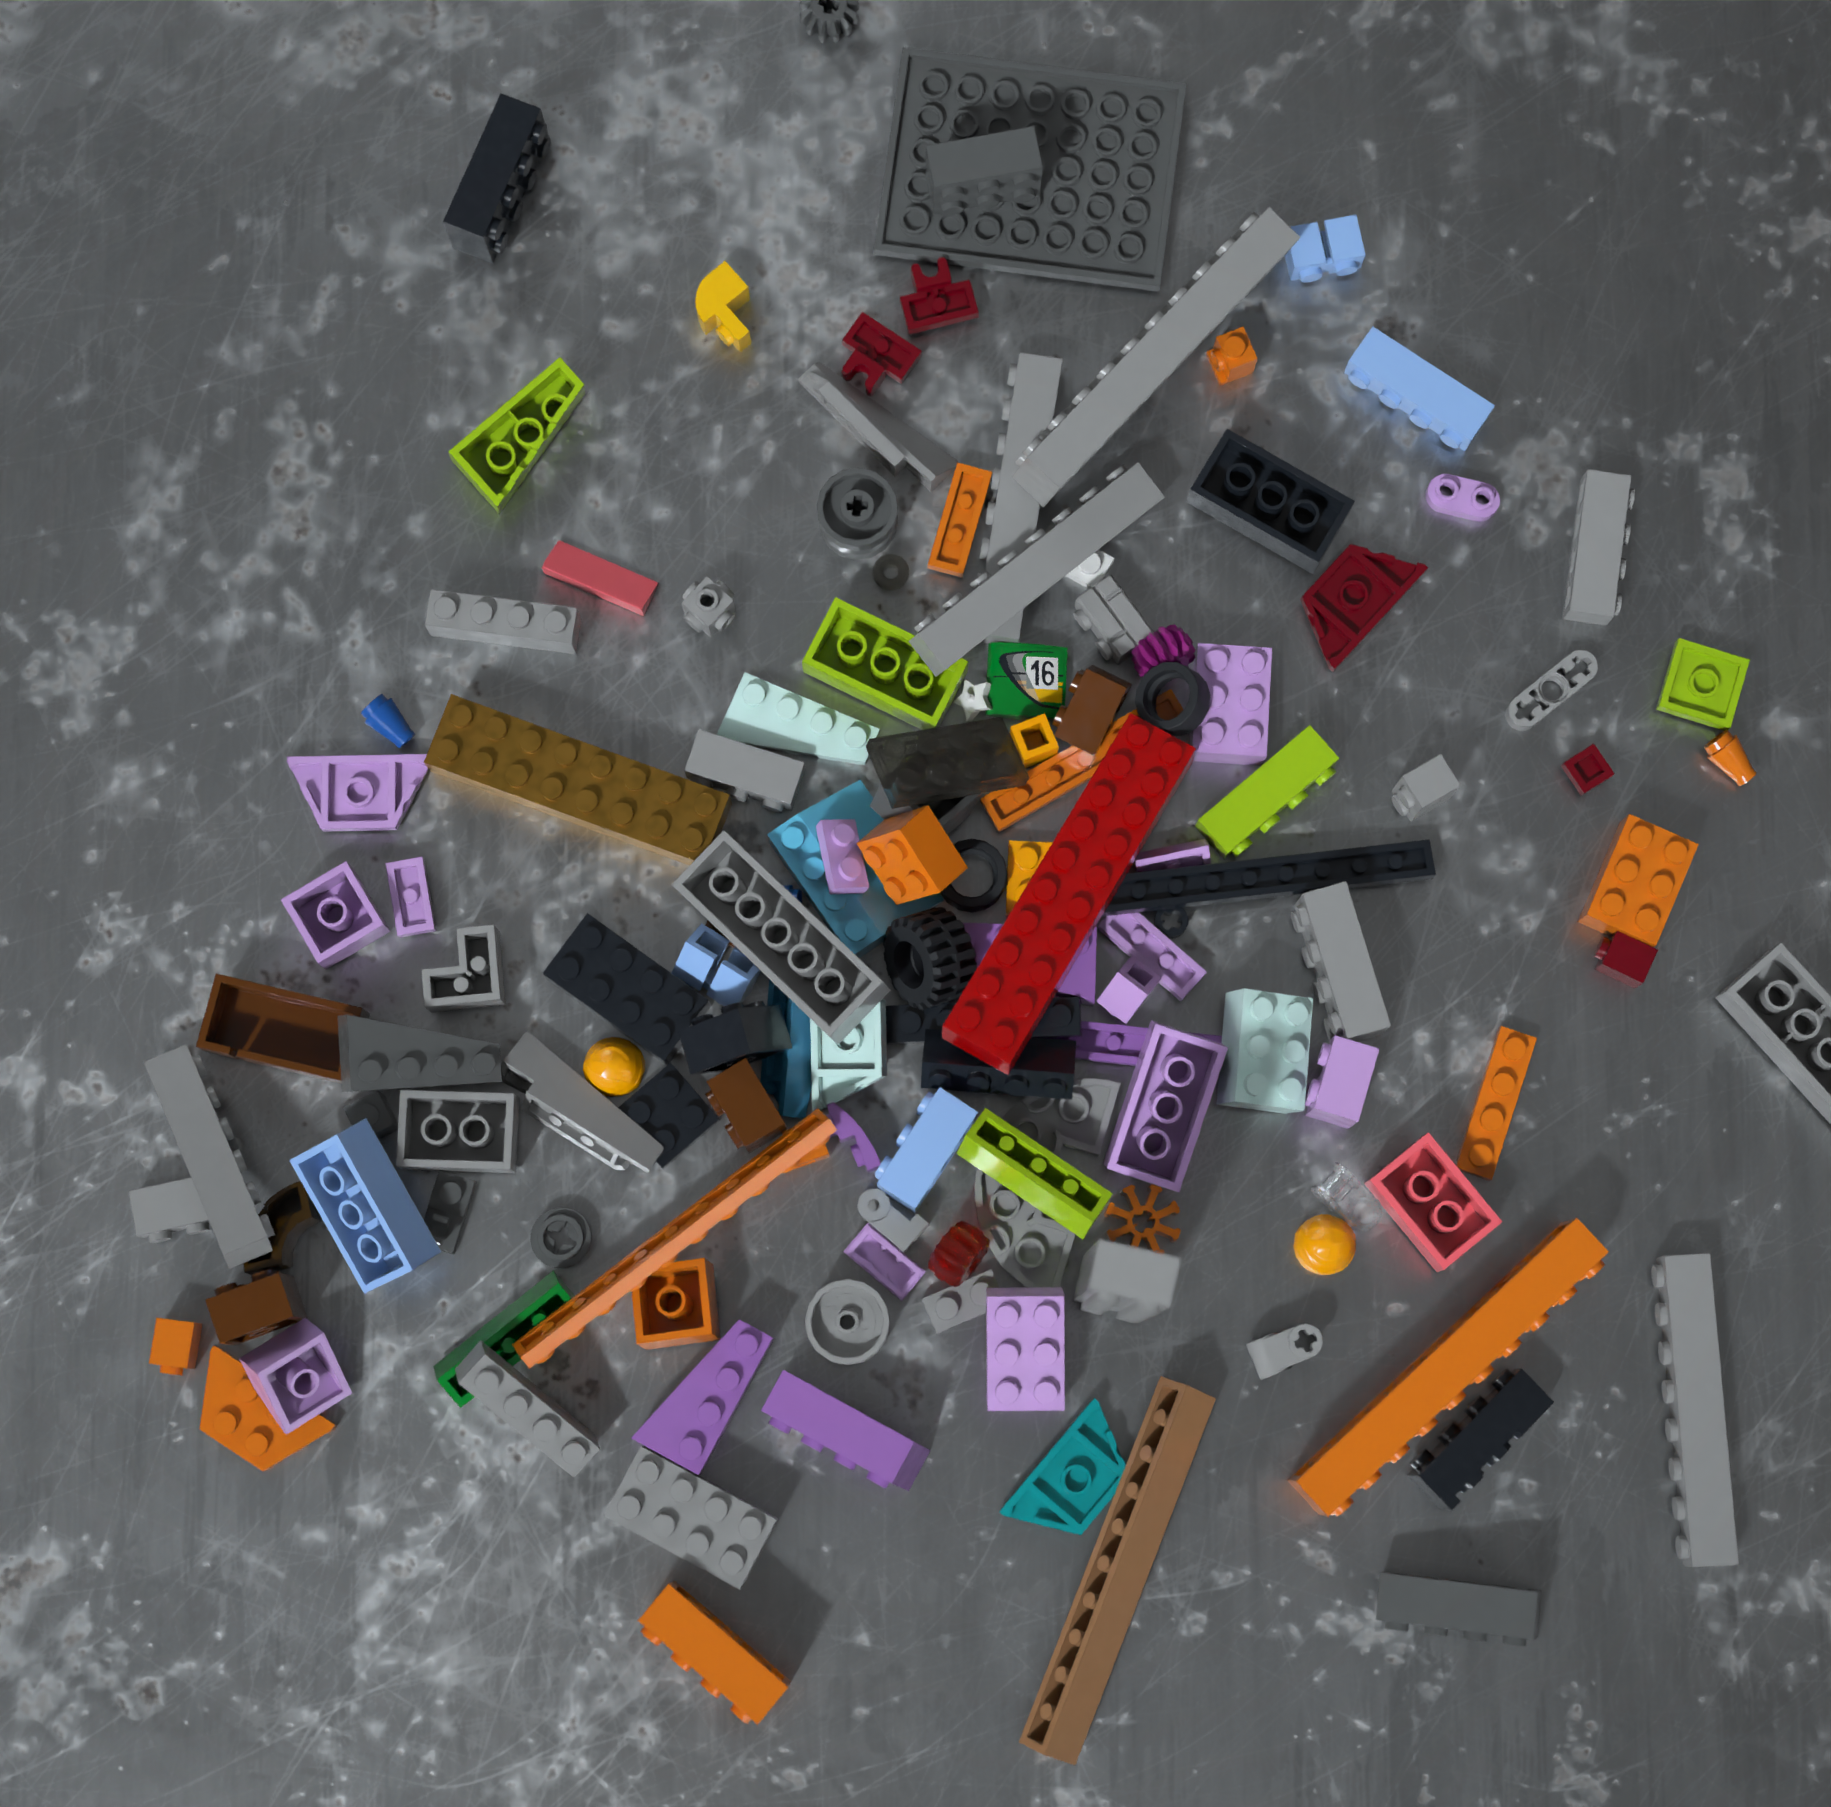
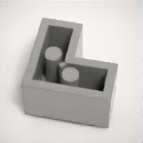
(476, 980)

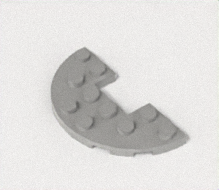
(1021, 1240)

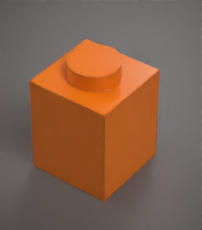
(175, 1345)

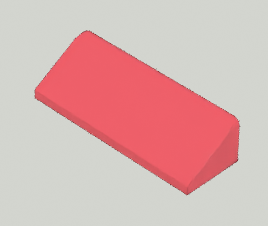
(600, 577)

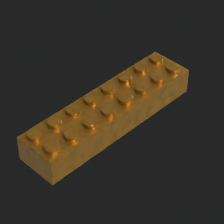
(576, 781)

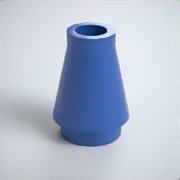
(387, 720)

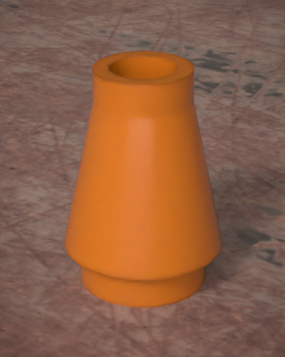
(1730, 757)

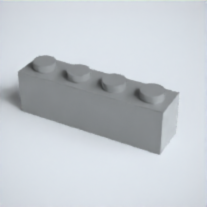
(1597, 547)
(503, 621)
(527, 1409)

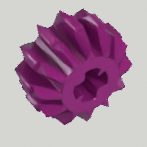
(1161, 646)

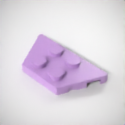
(359, 789)

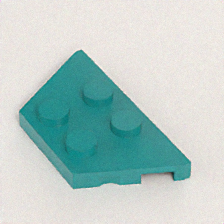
(1072, 1478)

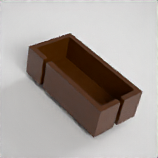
(274, 1027)

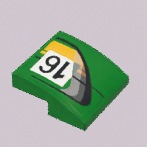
(1026, 680)

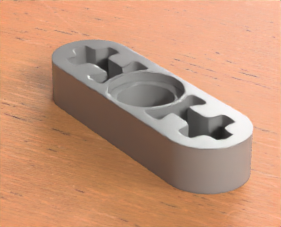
(1565, 667)

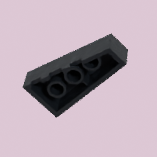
(1479, 1438)

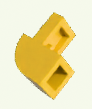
(717, 300)

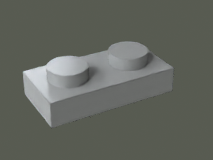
(959, 1303)

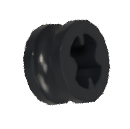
(1173, 932)

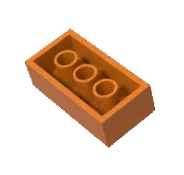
(714, 1652)

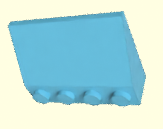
(853, 918)

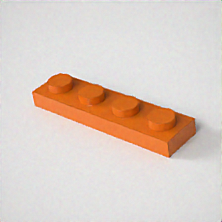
(1495, 1103)

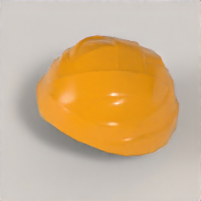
(614, 1066)
(1324, 1244)

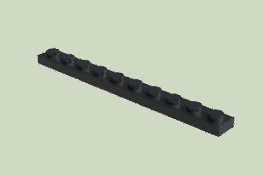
(1272, 877)

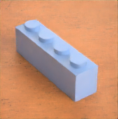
(1418, 389)

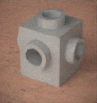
(709, 618)

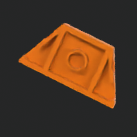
(242, 1421)

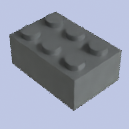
(983, 171)

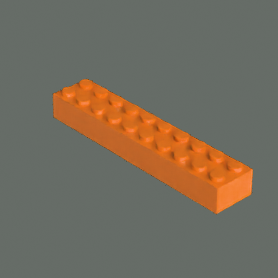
(1447, 1367)

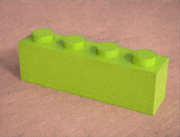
(1267, 792)
(1034, 1173)

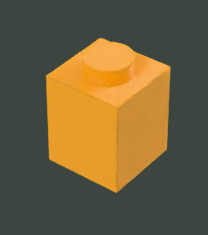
(1034, 740)

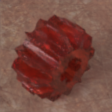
(958, 1253)

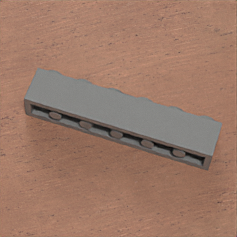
(208, 1155)

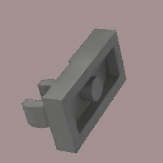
(448, 1209)

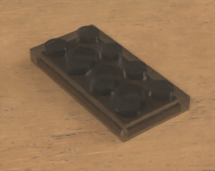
(947, 762)

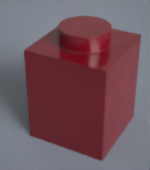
(1624, 958)

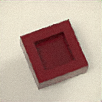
(1587, 769)

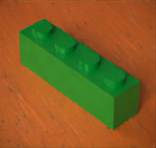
(504, 1331)

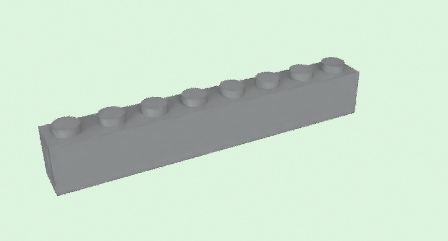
(1016, 511)
(1036, 569)
(1696, 1411)

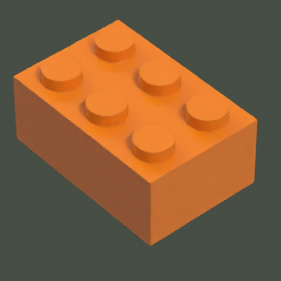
(1638, 881)

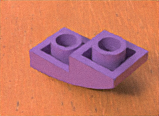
(848, 1129)

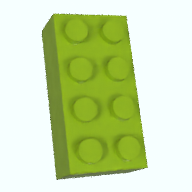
(880, 666)

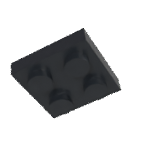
(670, 1113)

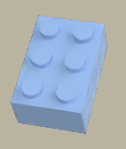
(925, 1149)

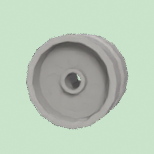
(835, 1302)

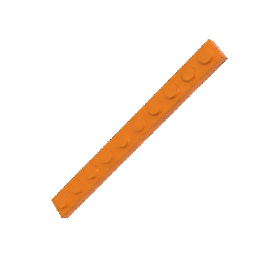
(665, 1245)

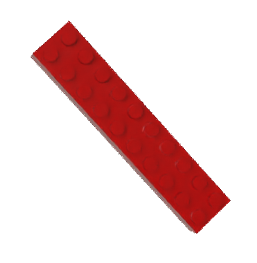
(1068, 894)

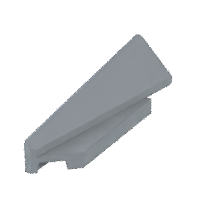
(877, 429)
(575, 1108)

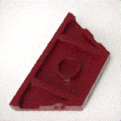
(1355, 598)

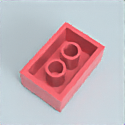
(1433, 1202)

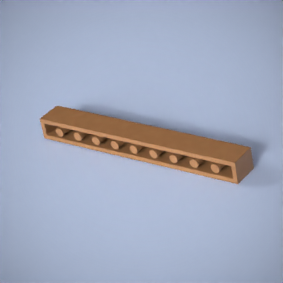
(1117, 1571)

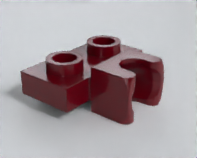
(937, 300)
(877, 353)

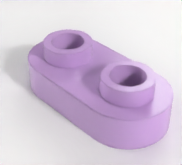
(1463, 498)

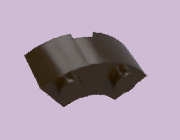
(290, 1216)

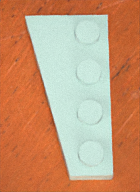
(791, 723)

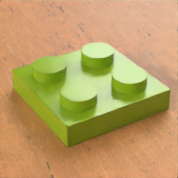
(1702, 684)

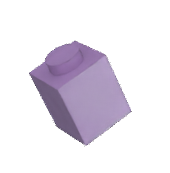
(1129, 989)

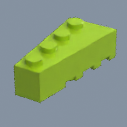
(515, 436)

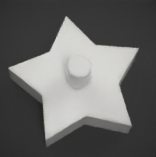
(974, 699)

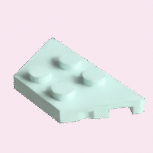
(852, 1064)

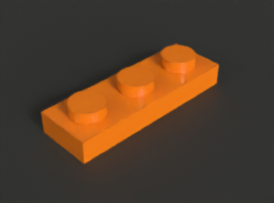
(959, 520)

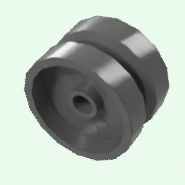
(855, 492)

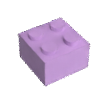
(335, 915)

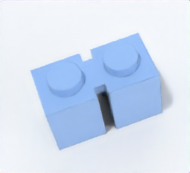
(1334, 250)
(701, 959)

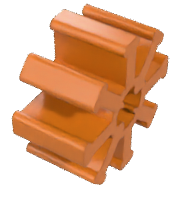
(1136, 1210)

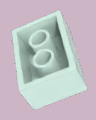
(1265, 1051)

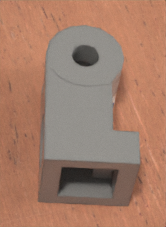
(877, 1211)

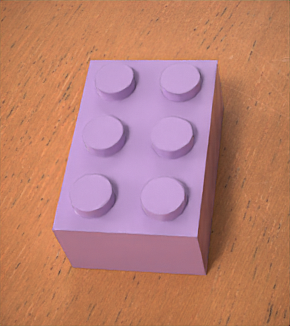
(1239, 704)
(1025, 1349)

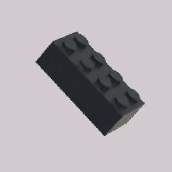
(497, 179)
(1270, 501)
(626, 988)

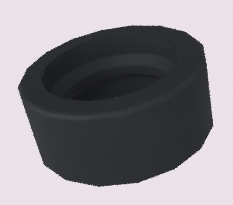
(1195, 709)
(982, 902)

